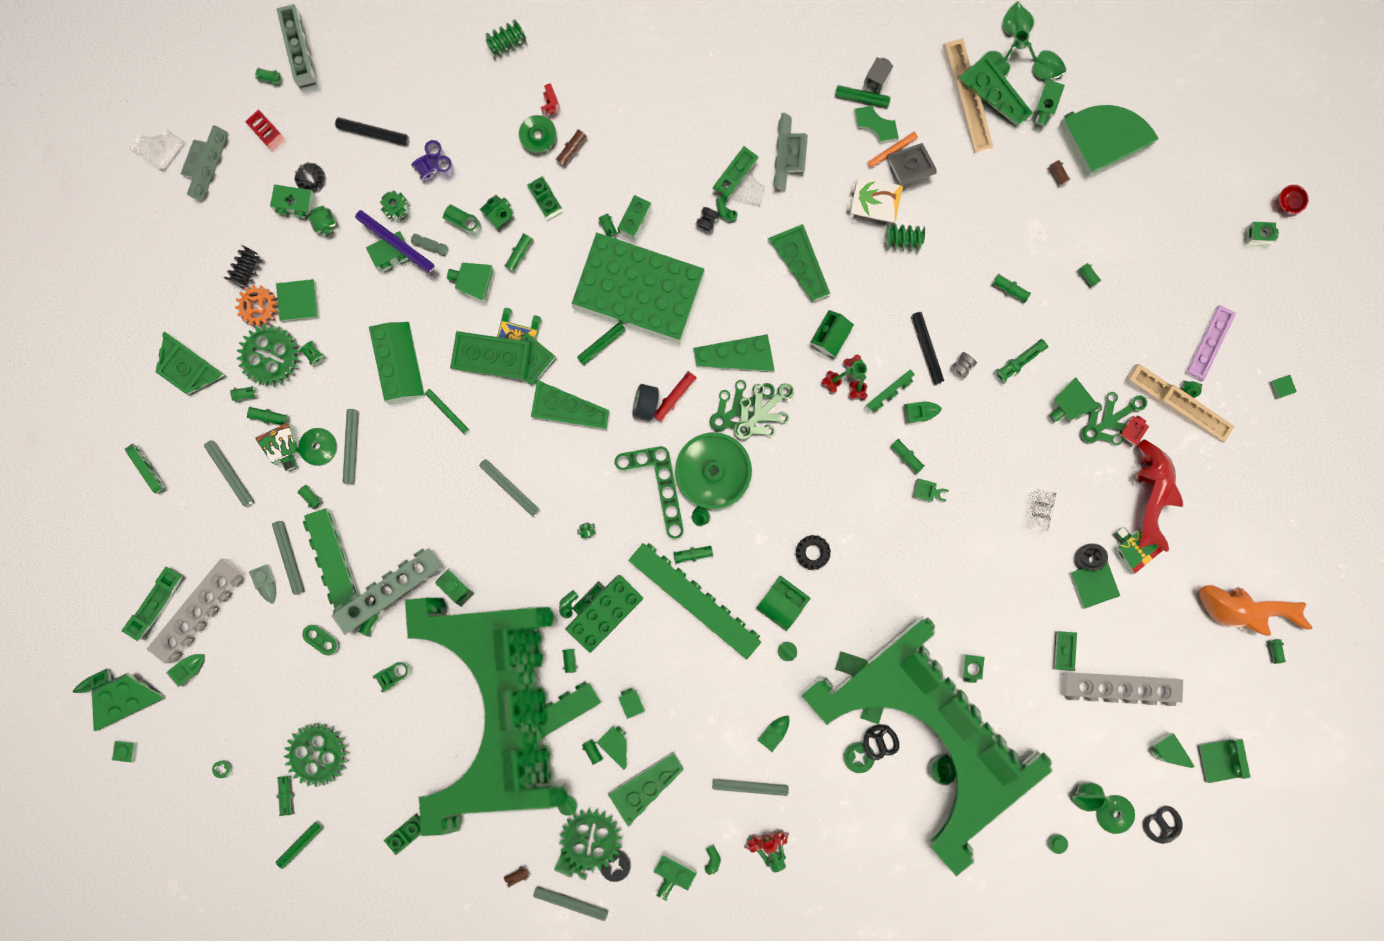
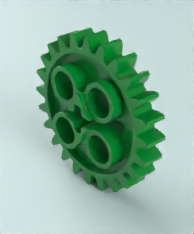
(261, 370)
(301, 764)
(607, 843)

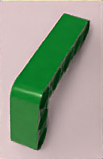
(662, 483)

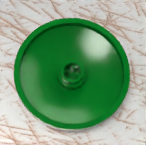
(713, 470)

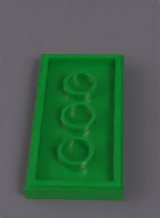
(490, 355)

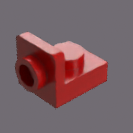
(550, 96)
(1134, 429)

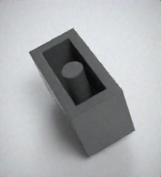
(878, 75)

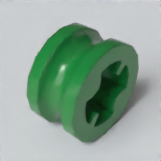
(216, 773)

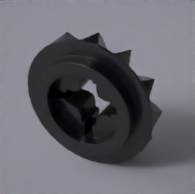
(318, 177)
(1088, 551)
(618, 875)

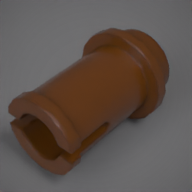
(1059, 172)
(517, 876)

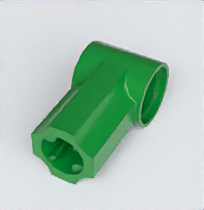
(461, 219)

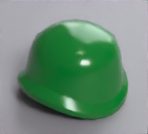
(1090, 797)

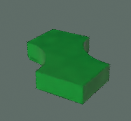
(868, 119)

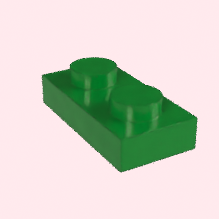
(1065, 651)

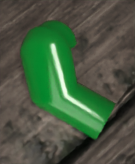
(725, 213)
(565, 604)
(715, 860)

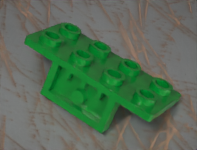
(602, 611)

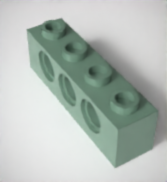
(296, 45)

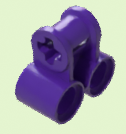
(432, 162)

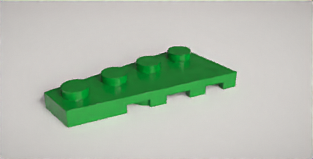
(994, 88)
(800, 257)
(742, 354)
(638, 792)

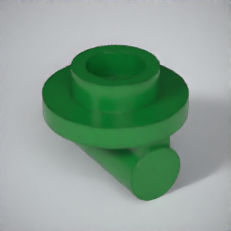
(1192, 388)
(787, 651)
(570, 807)

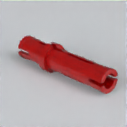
(671, 400)

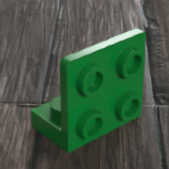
(1224, 760)

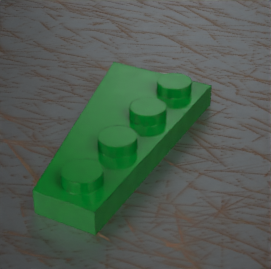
(567, 408)

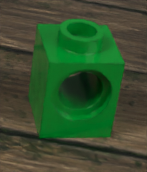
(1255, 236)
(978, 661)

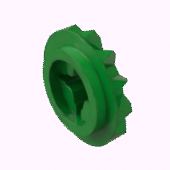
(849, 757)

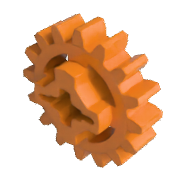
(261, 300)

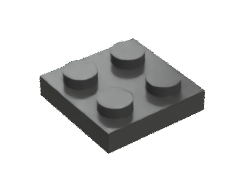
(912, 164)

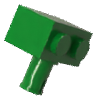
(674, 874)

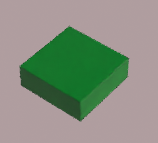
(1283, 386)

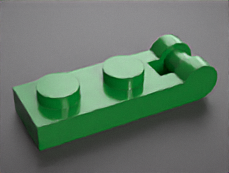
(736, 172)

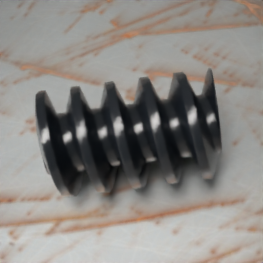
(242, 267)

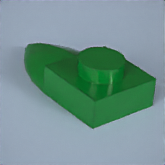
(921, 411)
(185, 669)
(93, 681)
(774, 733)

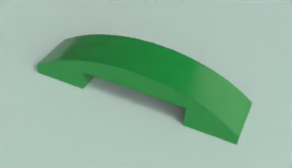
(153, 604)

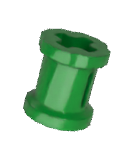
(306, 348)

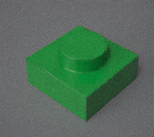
(123, 751)

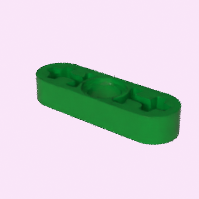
(144, 468)

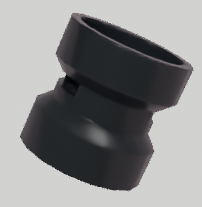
(707, 219)

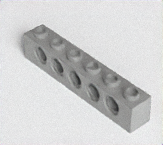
(159, 646)
(1172, 687)

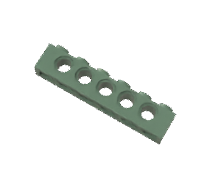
(347, 623)

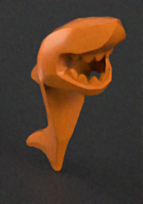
(1243, 611)

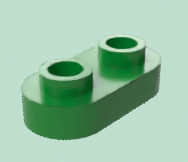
(320, 640)

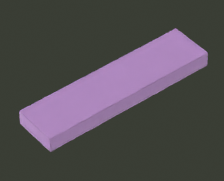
(1210, 342)

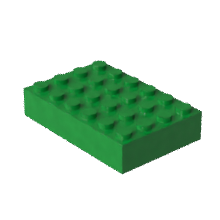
(638, 287)

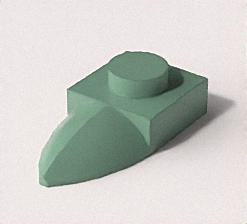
(264, 582)

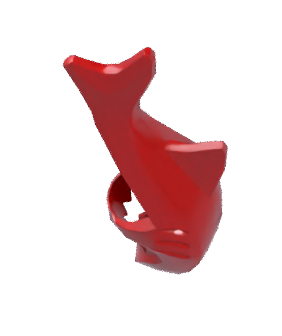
(1164, 493)

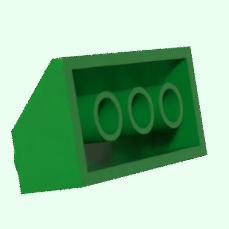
(396, 361)

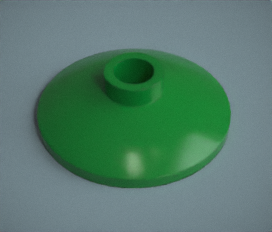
(534, 125)
(324, 453)
(1106, 815)

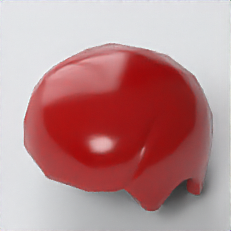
(1293, 199)

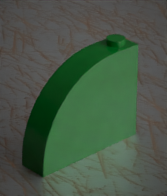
(1106, 135)

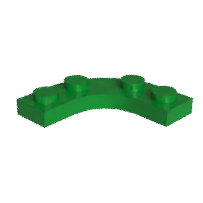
(850, 664)

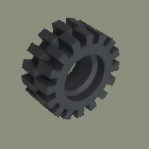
(801, 552)

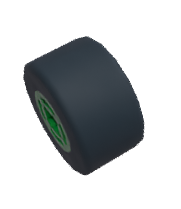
(645, 402)

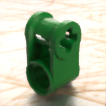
(389, 677)

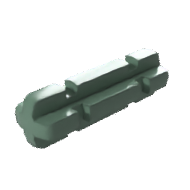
(429, 244)

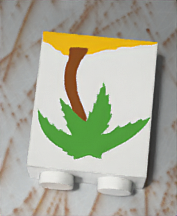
(875, 200)

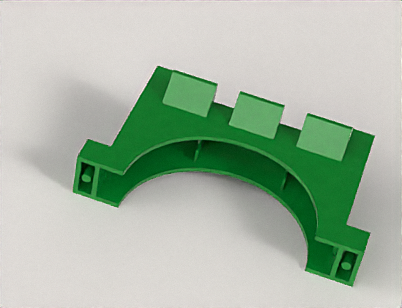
(510, 763)
(987, 771)

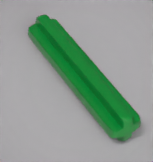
(861, 95)
(601, 343)
(298, 845)

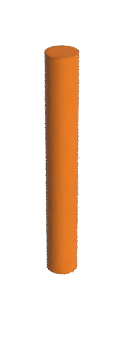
(894, 148)

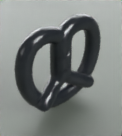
(880, 741)
(1163, 839)

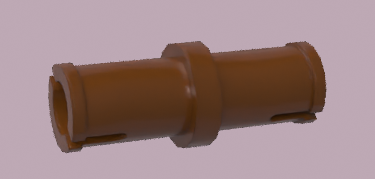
(571, 147)

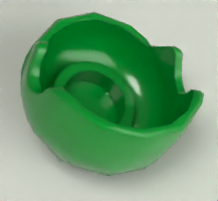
(943, 770)

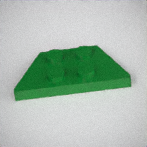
(184, 367)
(119, 699)

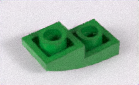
(544, 197)
(404, 835)

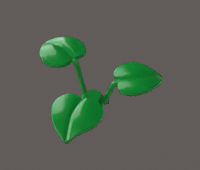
(1019, 23)

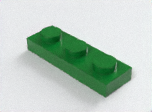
(890, 392)

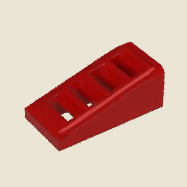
(272, 139)

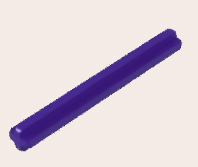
(394, 241)

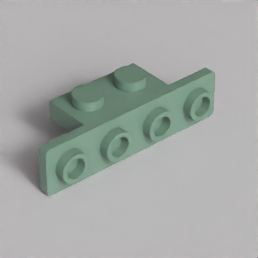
(791, 152)
(202, 162)

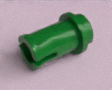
(267, 75)
(607, 224)
(1089, 274)
(242, 393)
(312, 500)
(1277, 651)
(569, 661)
(592, 751)

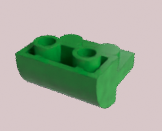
(783, 603)

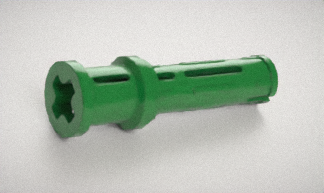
(1014, 365)

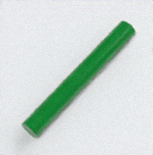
(449, 414)

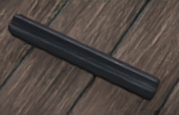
(372, 131)
(928, 348)

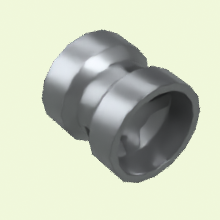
(964, 364)

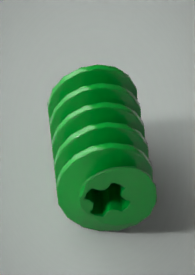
(504, 37)
(904, 236)

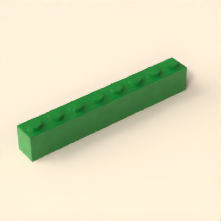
(695, 601)

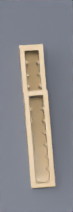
(969, 101)
(1179, 402)

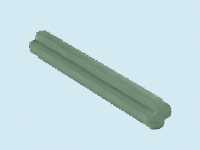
(350, 445)
(228, 473)
(510, 488)
(287, 557)
(750, 787)
(570, 903)

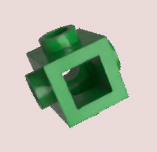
(497, 210)
(396, 211)

